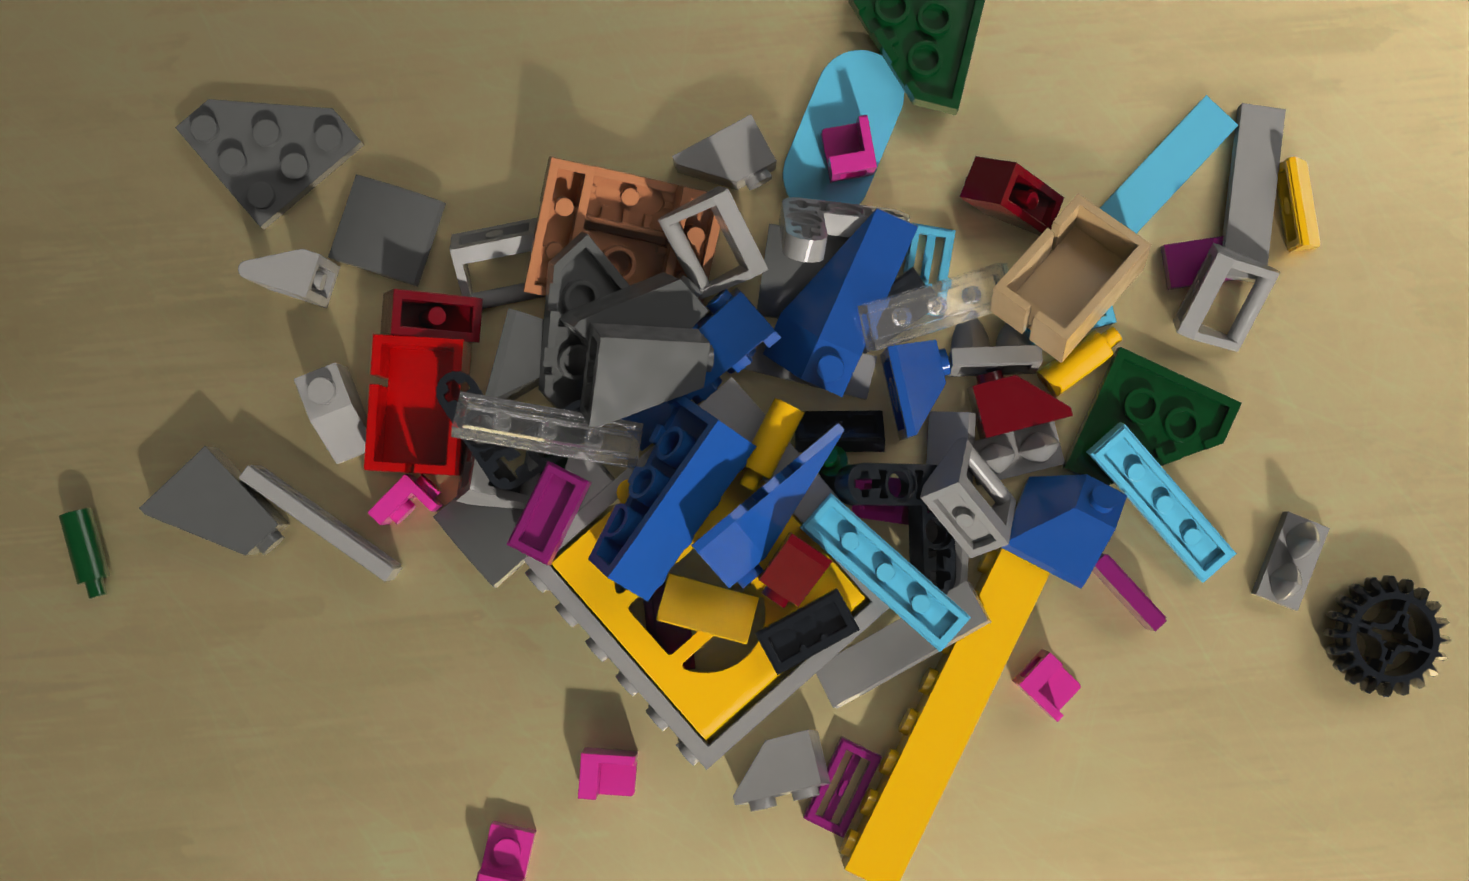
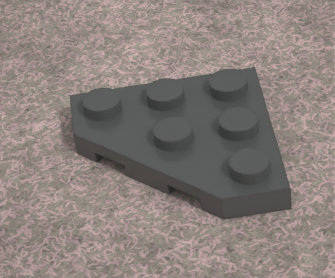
(269, 151)
(573, 279)

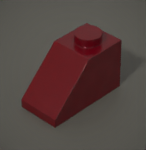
(1011, 194)
(431, 315)
(1011, 404)
(793, 571)

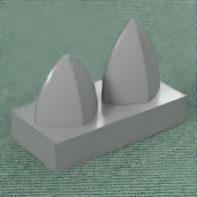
(974, 356)
(1021, 451)
(1290, 560)

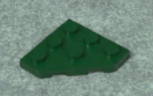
(925, 45)
(1158, 406)

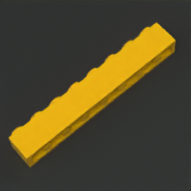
(941, 723)

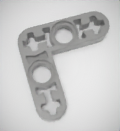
(808, 222)

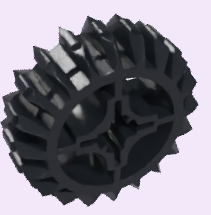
(1395, 620)

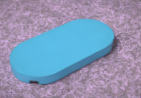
(847, 88)

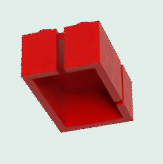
(405, 421)

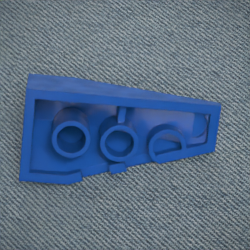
(822, 323)
(751, 529)

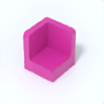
(849, 150)
(1047, 683)
(607, 772)

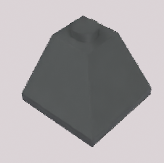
(517, 357)

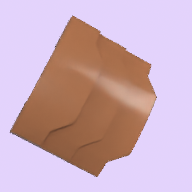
(620, 217)

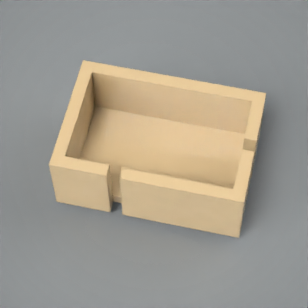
(1075, 284)

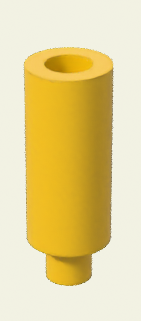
(1084, 358)
(771, 442)

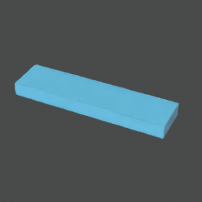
(1169, 165)
(1161, 502)
(885, 572)

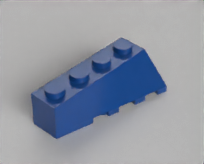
(733, 331)
(669, 497)

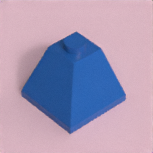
(914, 382)
(1065, 524)

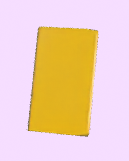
(1297, 205)
(707, 608)

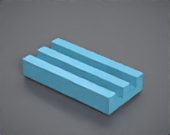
(931, 232)

